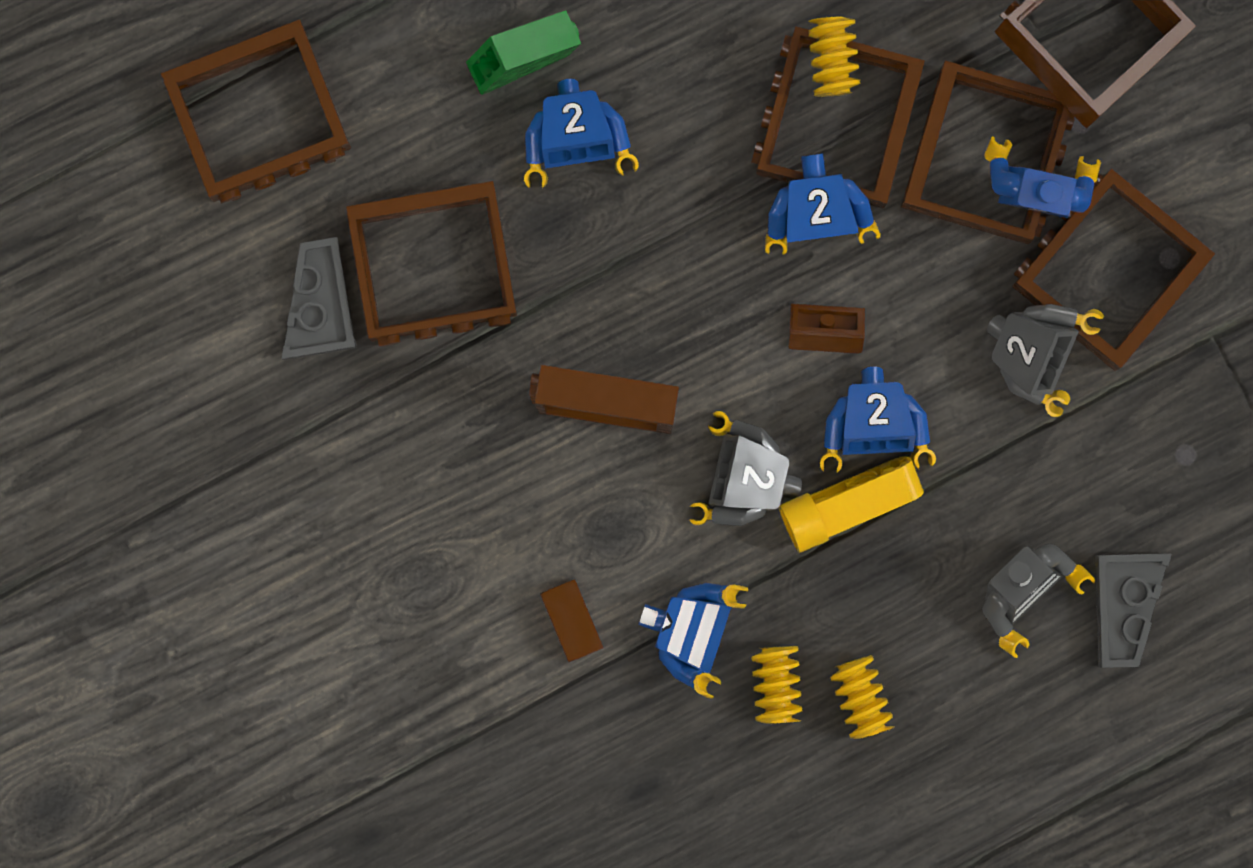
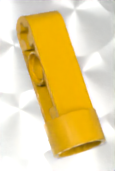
(849, 503)

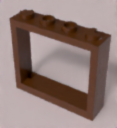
(1161, 13)
(870, 55)
(235, 57)
(1052, 154)
(421, 204)
(1052, 241)
(604, 399)

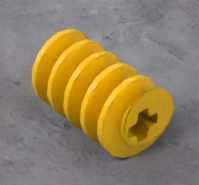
(833, 56)
(777, 685)
(862, 698)

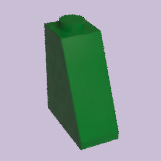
(523, 51)

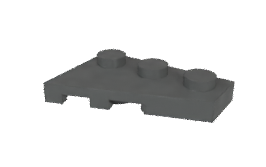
(320, 303)
(1125, 603)

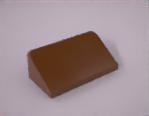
(826, 328)
(571, 620)

